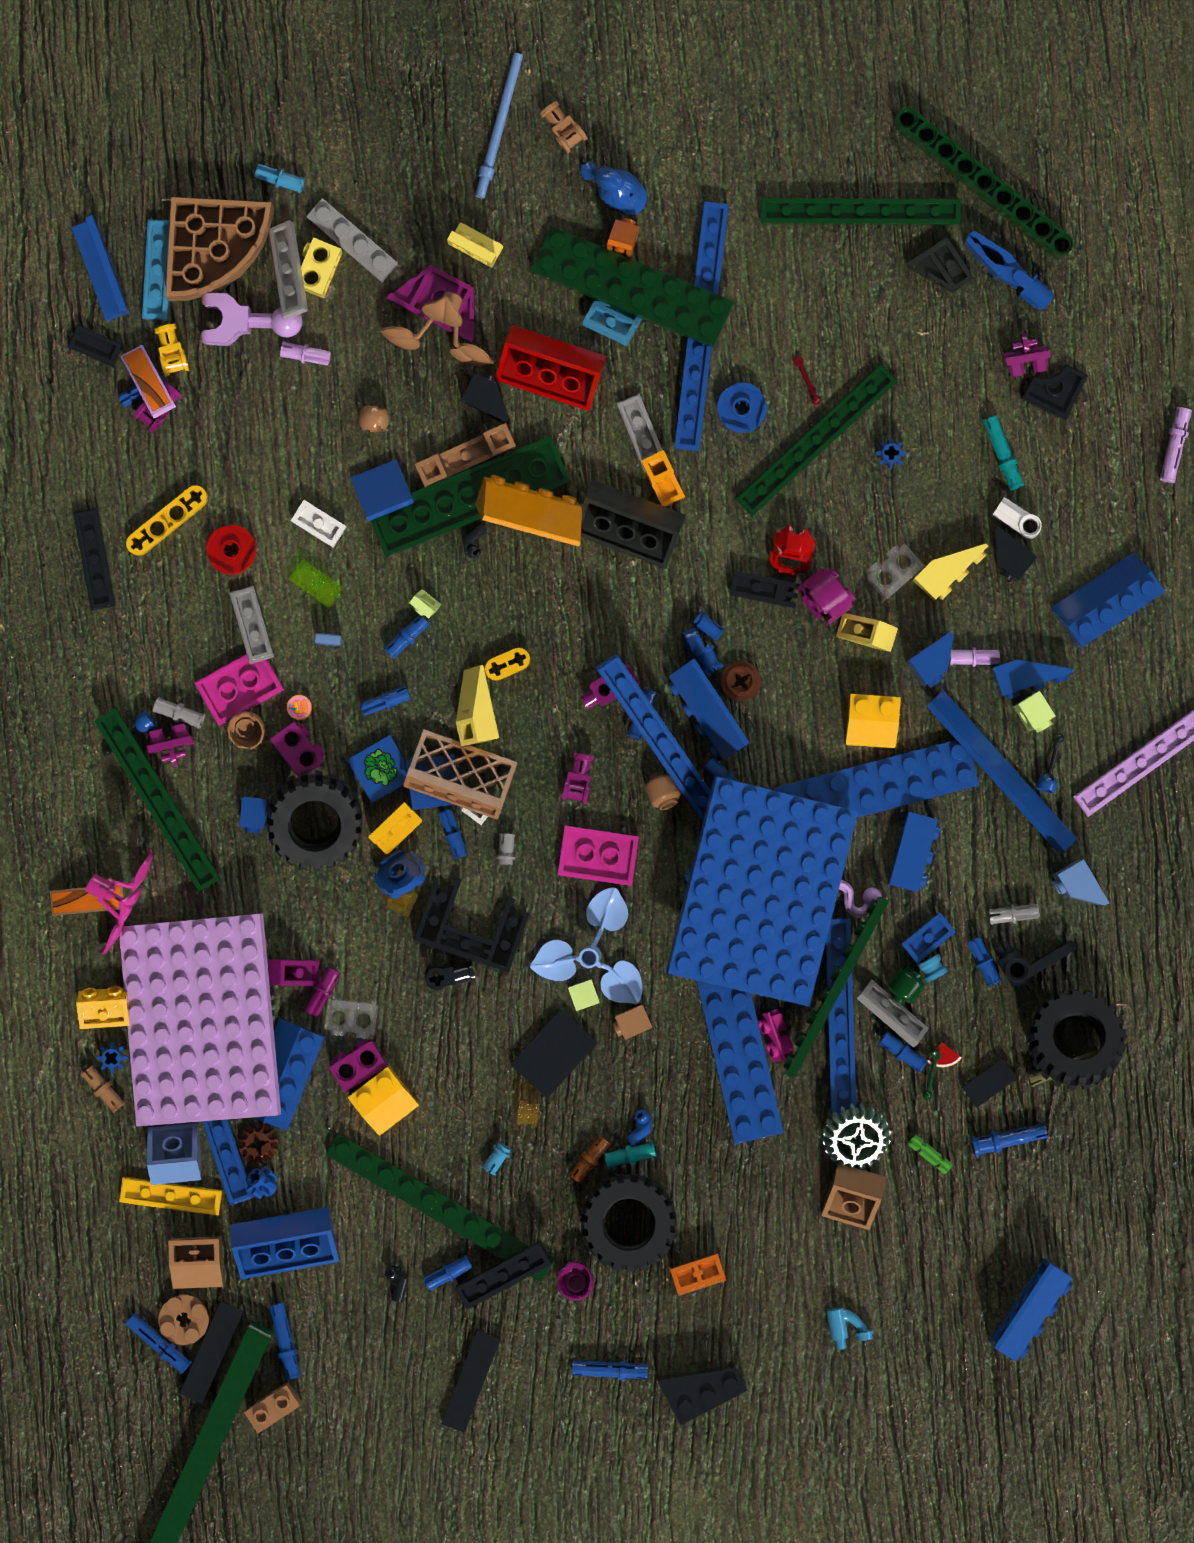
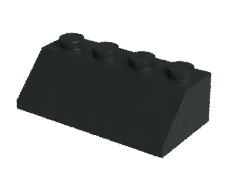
(630, 524)

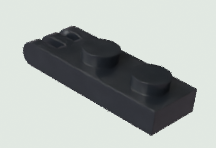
(763, 589)

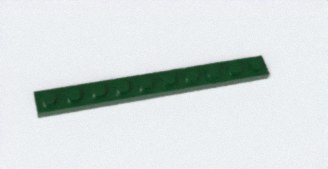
(427, 1200)

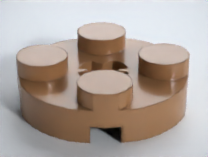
(171, 1327)

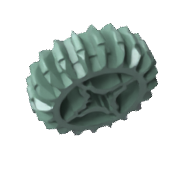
(865, 1146)

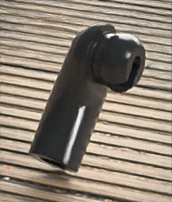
(471, 540)
(399, 1282)

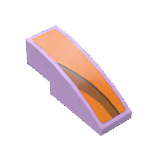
(148, 381)

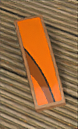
(79, 901)

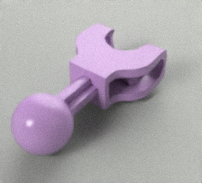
(239, 320)

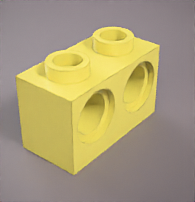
(324, 269)

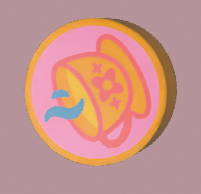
(299, 707)

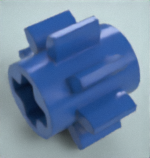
(885, 458)
(105, 1057)
(262, 1182)

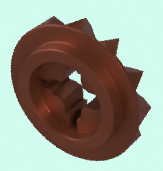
(742, 669)
(264, 1133)

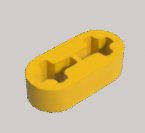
(505, 658)

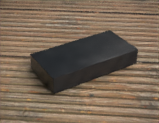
(95, 345)
(989, 1082)

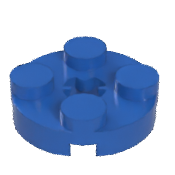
(754, 401)
(411, 875)

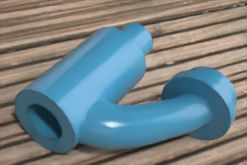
(838, 1329)

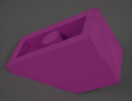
(293, 972)

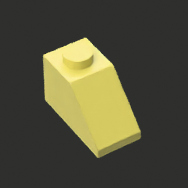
(867, 632)

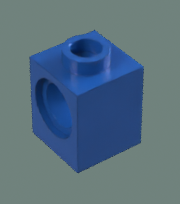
(253, 814)

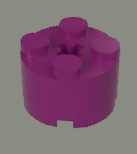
(826, 595)

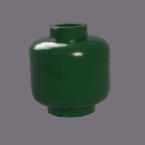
(906, 986)

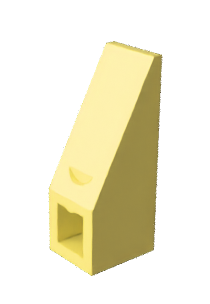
(944, 571)
(475, 711)

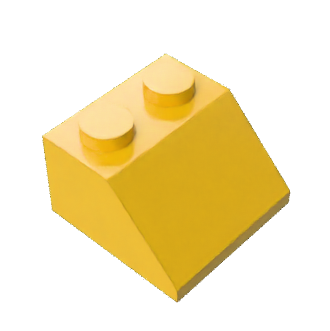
(872, 720)
(383, 1101)

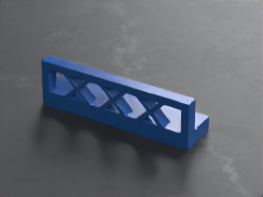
(100, 269)

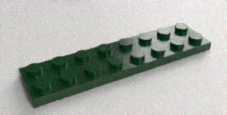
(632, 287)
(453, 500)

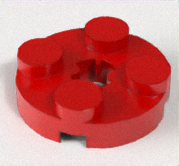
(227, 536)

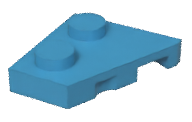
(611, 322)

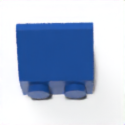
(932, 662)

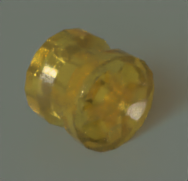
(528, 1113)

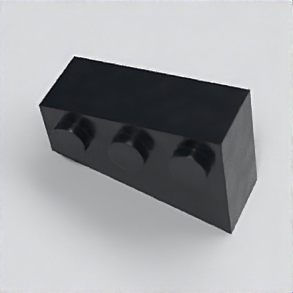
(701, 1391)

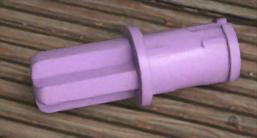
(305, 353)
(974, 657)

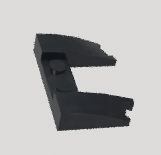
(437, 935)

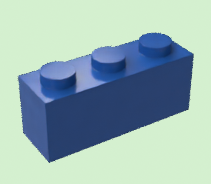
(914, 852)

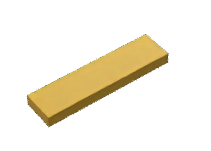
(171, 1196)

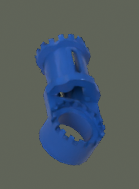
(704, 654)

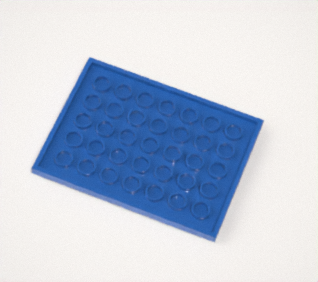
(761, 891)

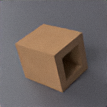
(632, 1022)

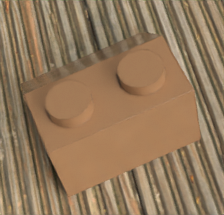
(854, 1196)

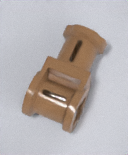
(565, 130)

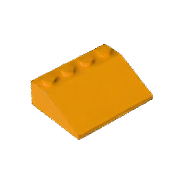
(530, 510)

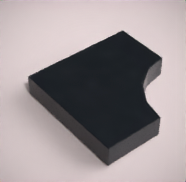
(1056, 393)

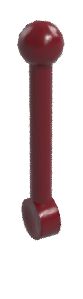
(798, 362)

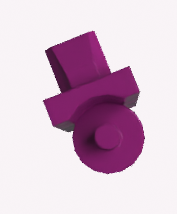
(1015, 359)
(181, 739)

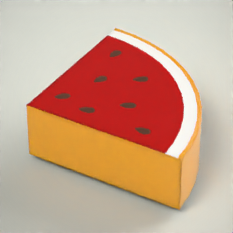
(948, 1056)

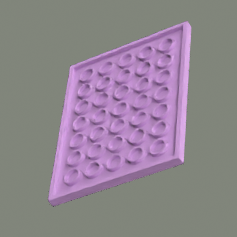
(200, 1020)

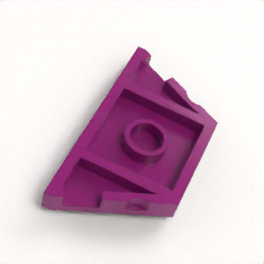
(431, 286)

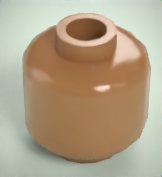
(662, 791)

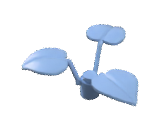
(556, 961)

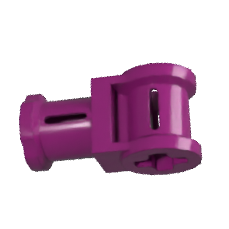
(158, 421)
(577, 780)

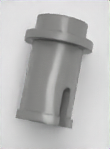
(506, 848)

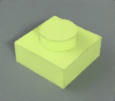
(424, 604)

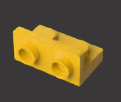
(395, 828)
(102, 1008)

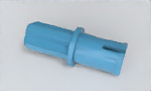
(279, 178)

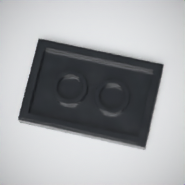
(553, 1053)

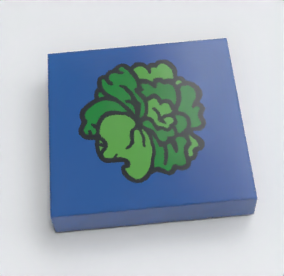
(379, 768)

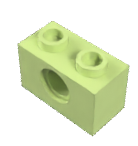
(1035, 712)

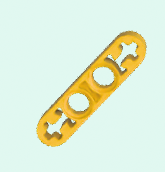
(169, 523)

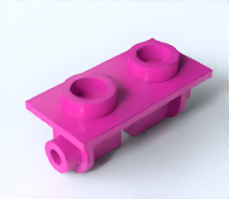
(770, 1026)

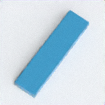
(154, 295)

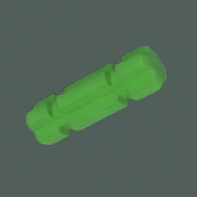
(930, 1154)

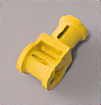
(171, 354)

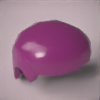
(575, 1281)

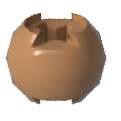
(373, 419)

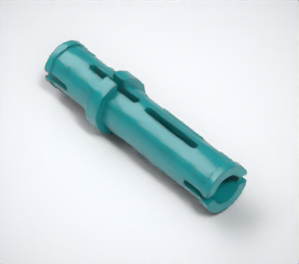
(1003, 453)

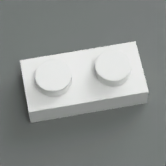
(318, 523)

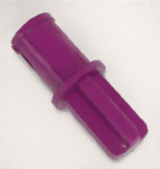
(322, 991)

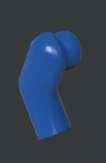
(643, 1127)

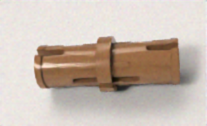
(103, 1089)

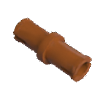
(589, 1159)

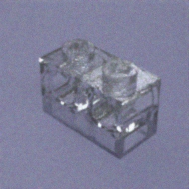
(898, 575)
(352, 1010)

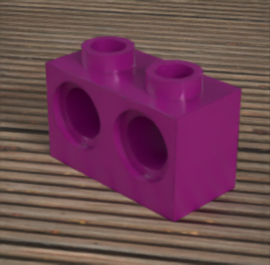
(293, 754)
(361, 1070)

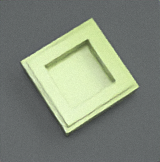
(583, 995)

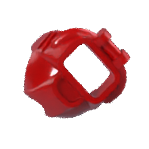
(792, 546)

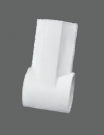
(1015, 517)

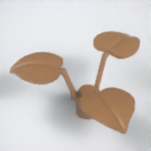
(445, 311)

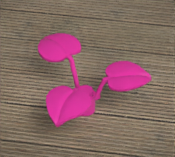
(104, 889)

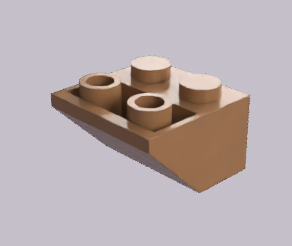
(196, 1262)

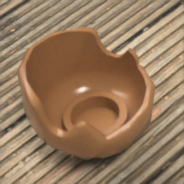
(246, 730)

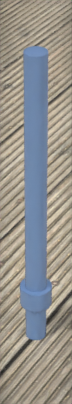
(486, 171)

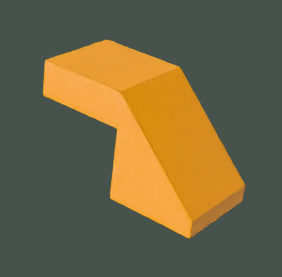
(662, 479)

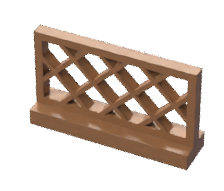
(456, 793)

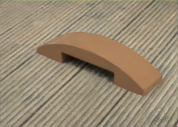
(465, 455)

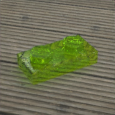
(316, 583)

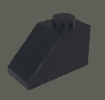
(485, 397)
(1011, 556)

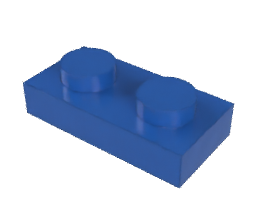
(928, 937)

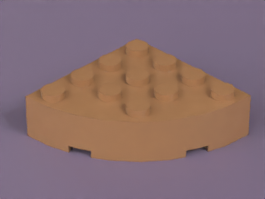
(212, 243)

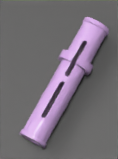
(1176, 441)

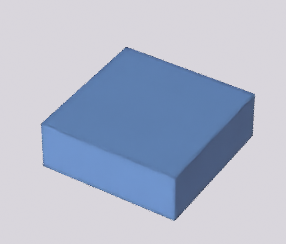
(328, 639)

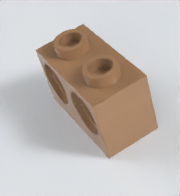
(273, 1407)

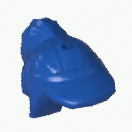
(617, 188)

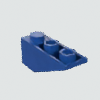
(1021, 674)

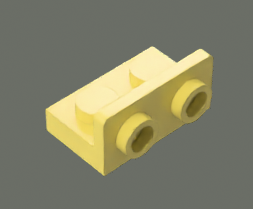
(475, 244)

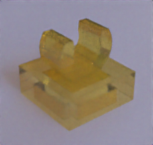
(403, 904)

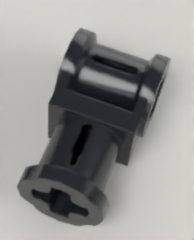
(452, 976)

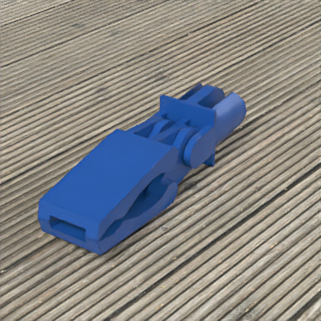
(1010, 272)

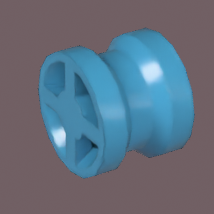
(932, 968)

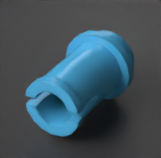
(496, 1158)

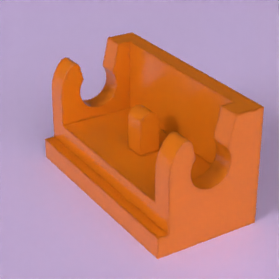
(698, 1274)

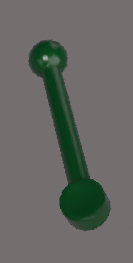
(936, 1055)

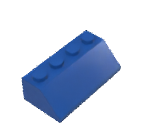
(1107, 600)
(708, 710)
(295, 1058)
(284, 1243)
(1030, 1310)

